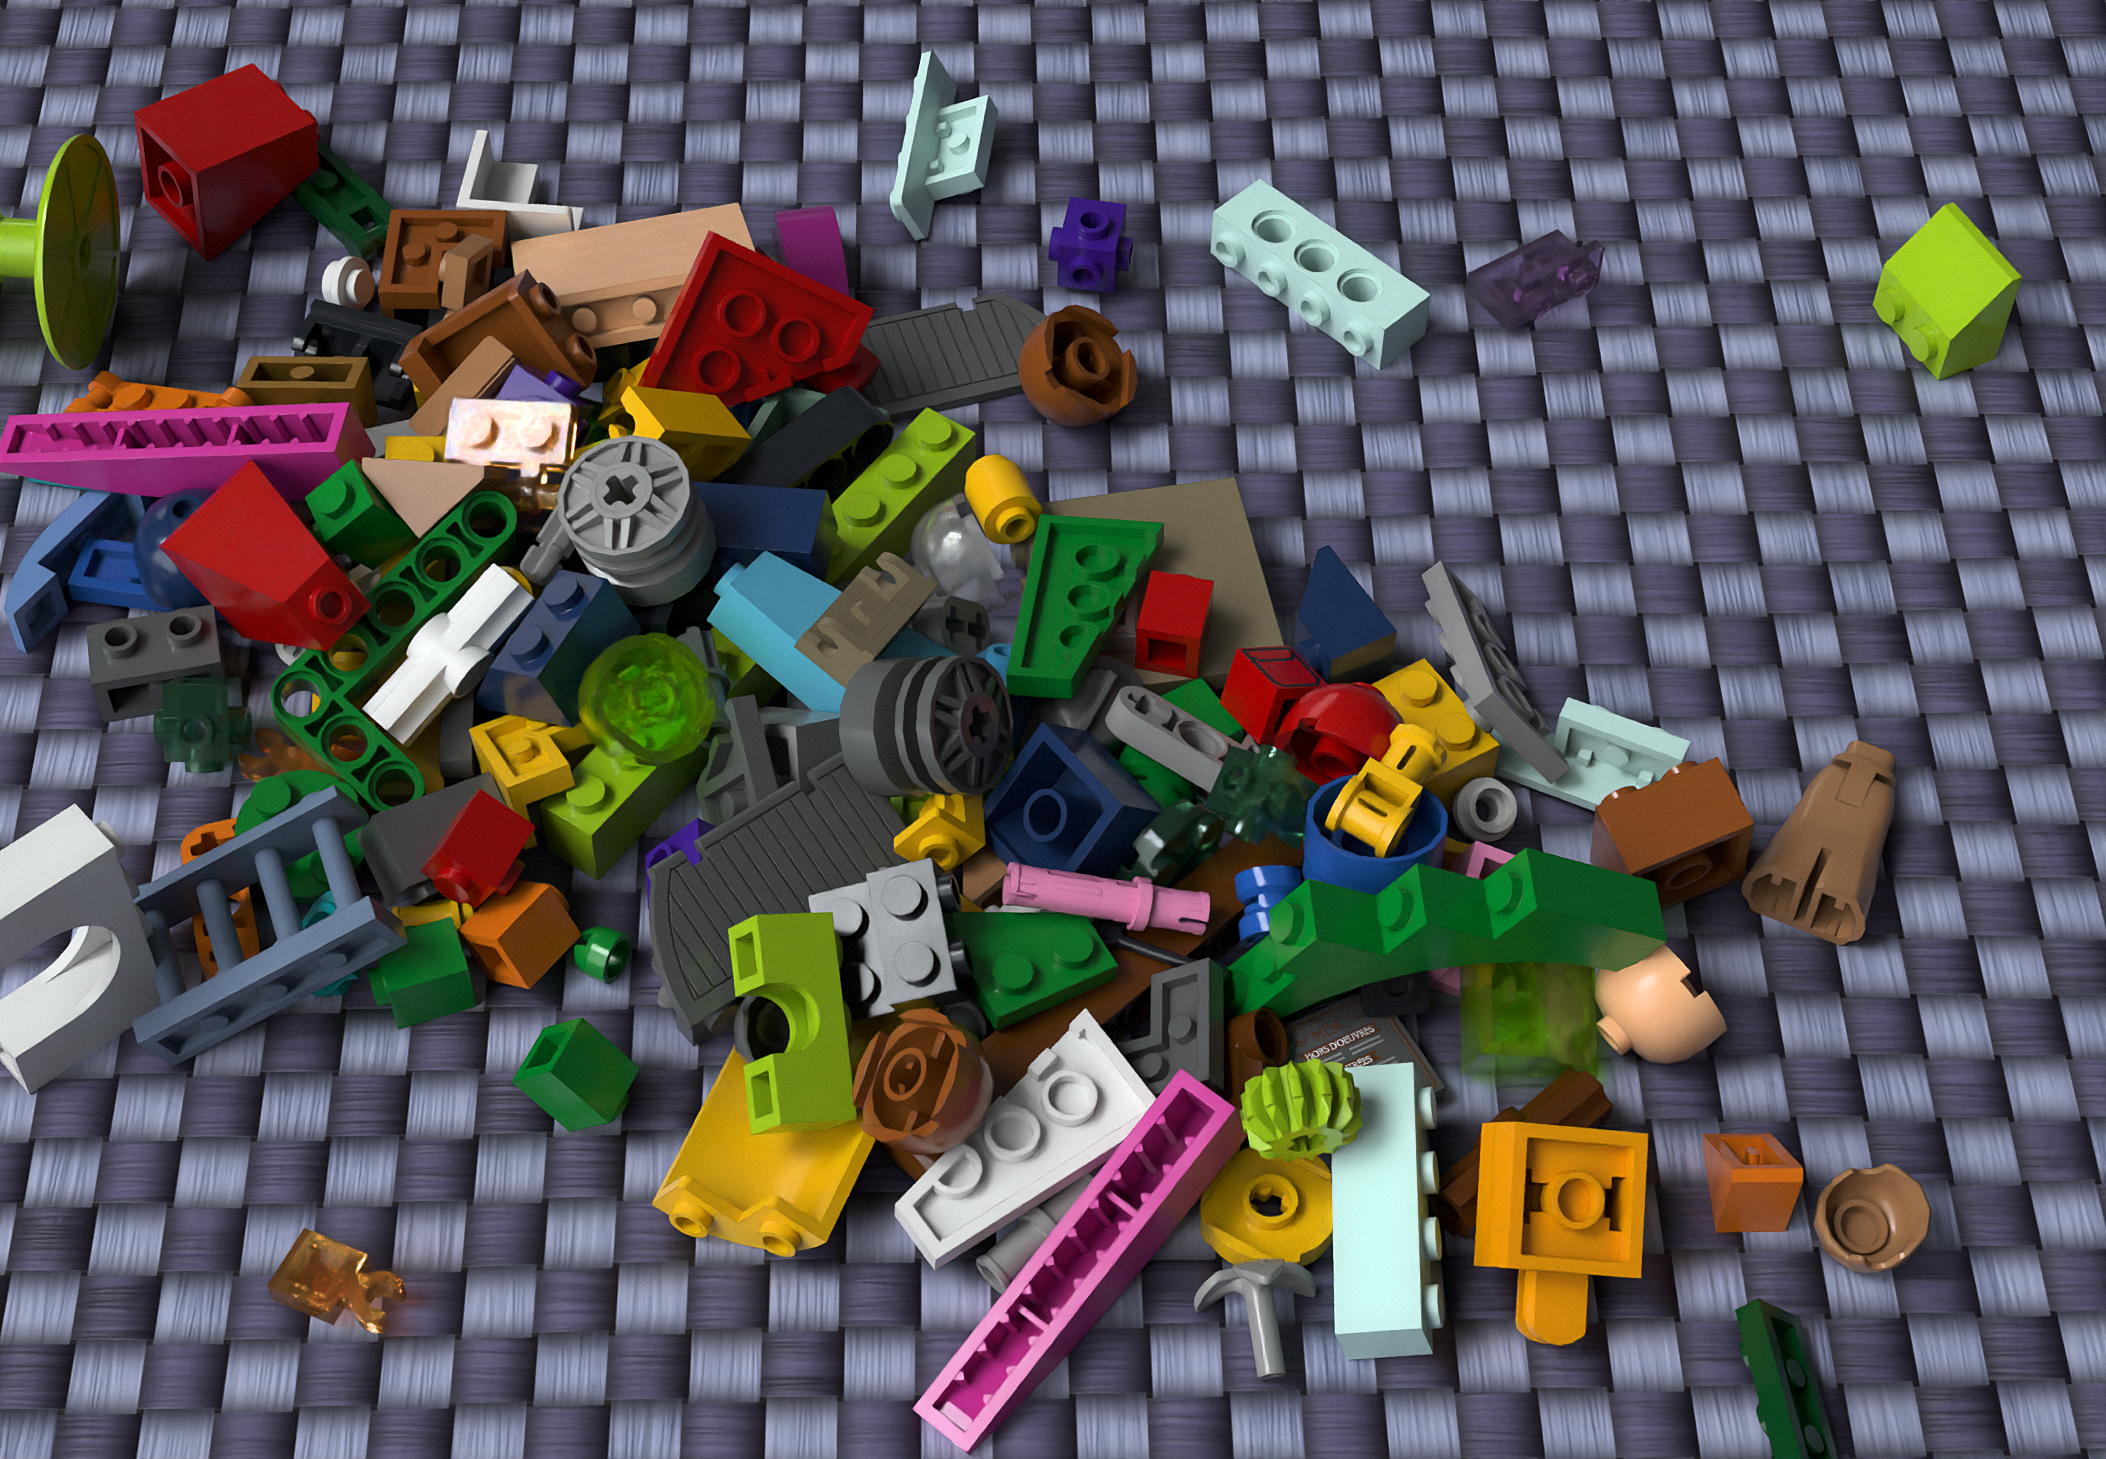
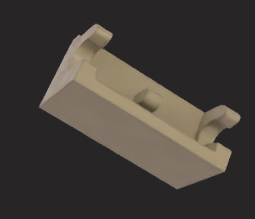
(866, 618)

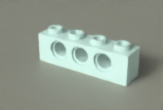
(1319, 274)

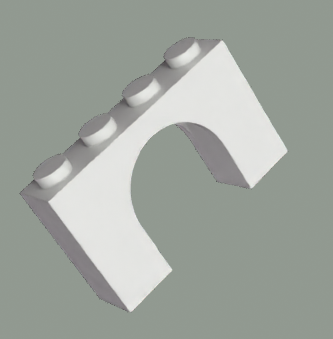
(59, 881)

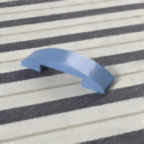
(35, 594)

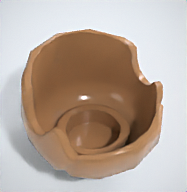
(1872, 1218)

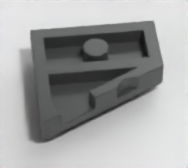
(737, 766)

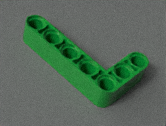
(385, 646)

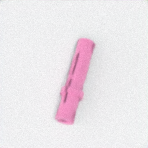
(1129, 902)

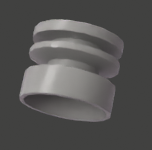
(637, 519)

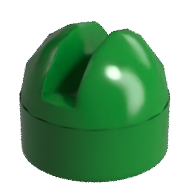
(604, 953)

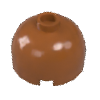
(1076, 368)
(923, 1084)

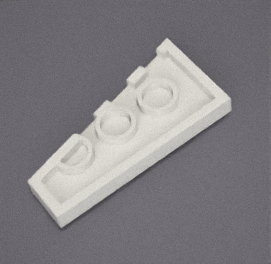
(1030, 1144)

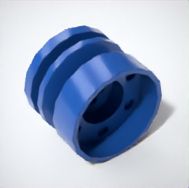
(1351, 863)

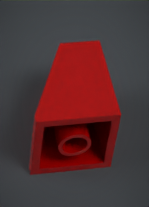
(224, 155)

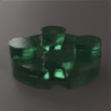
(1175, 843)

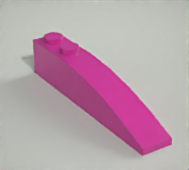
(185, 448)
(1086, 1260)

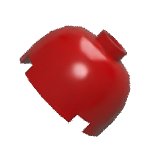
(1337, 730)

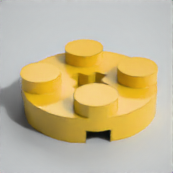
(1243, 1235)

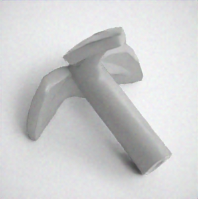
(1256, 1284)

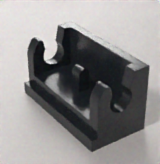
(350, 332)

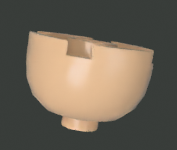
(1656, 1010)

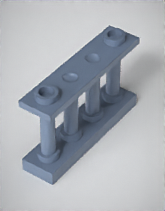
(298, 960)

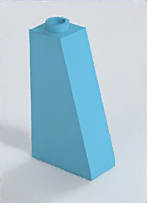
(768, 611)

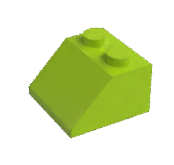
(1948, 294)

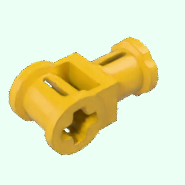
(1386, 793)

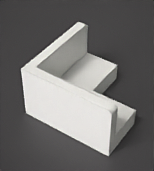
(514, 189)

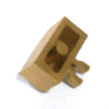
(311, 379)

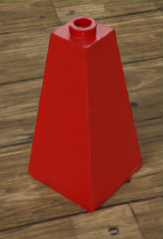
(265, 566)

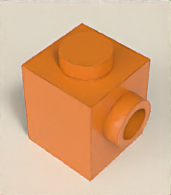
(520, 933)

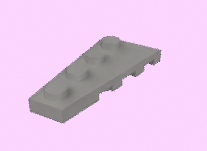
(1486, 672)

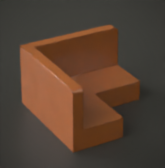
(417, 245)

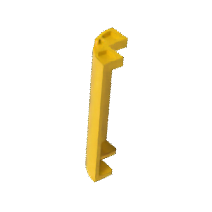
(767, 1187)

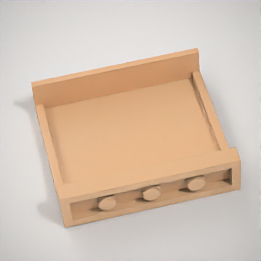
(625, 276)

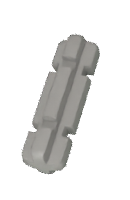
(542, 562)

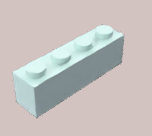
(1383, 1221)

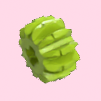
(1301, 1110)

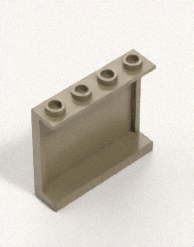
(1203, 539)

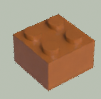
(1678, 832)

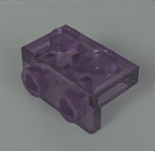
(1536, 278)

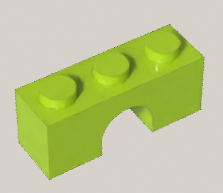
(797, 966)

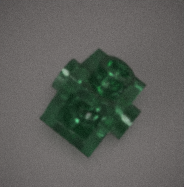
(215, 704)
(1262, 796)

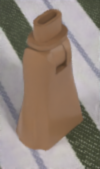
(1828, 852)

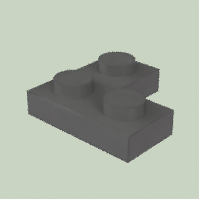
(1183, 1028)

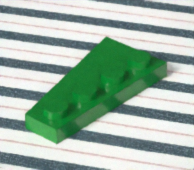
(1073, 598)

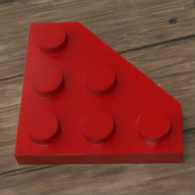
(751, 327)

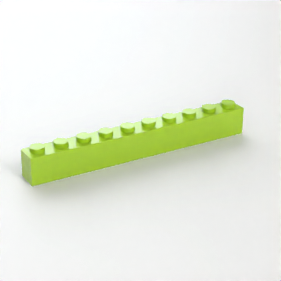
(874, 515)

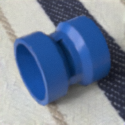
(1260, 891)

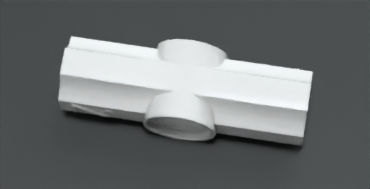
(450, 655)

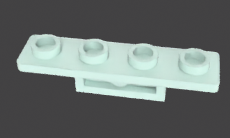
(942, 147)
(1602, 755)

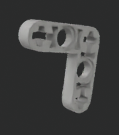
(1171, 735)

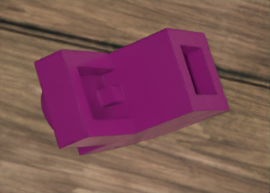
(812, 245)

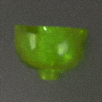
(646, 700)

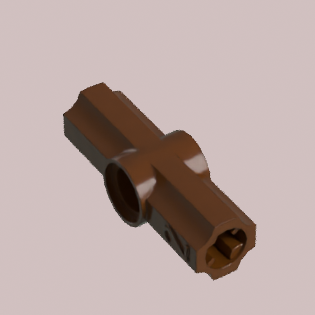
(1570, 1100)

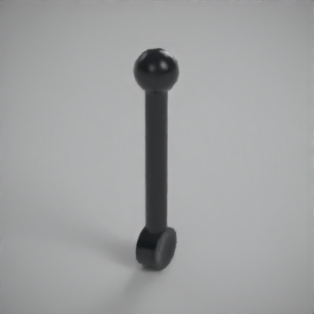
(1113, 938)

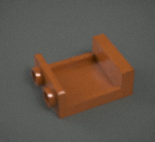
(520, 317)

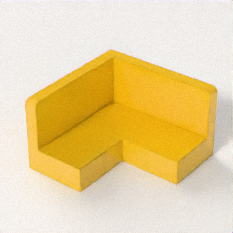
(529, 759)

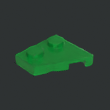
(1031, 961)

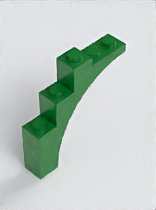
(1434, 919)

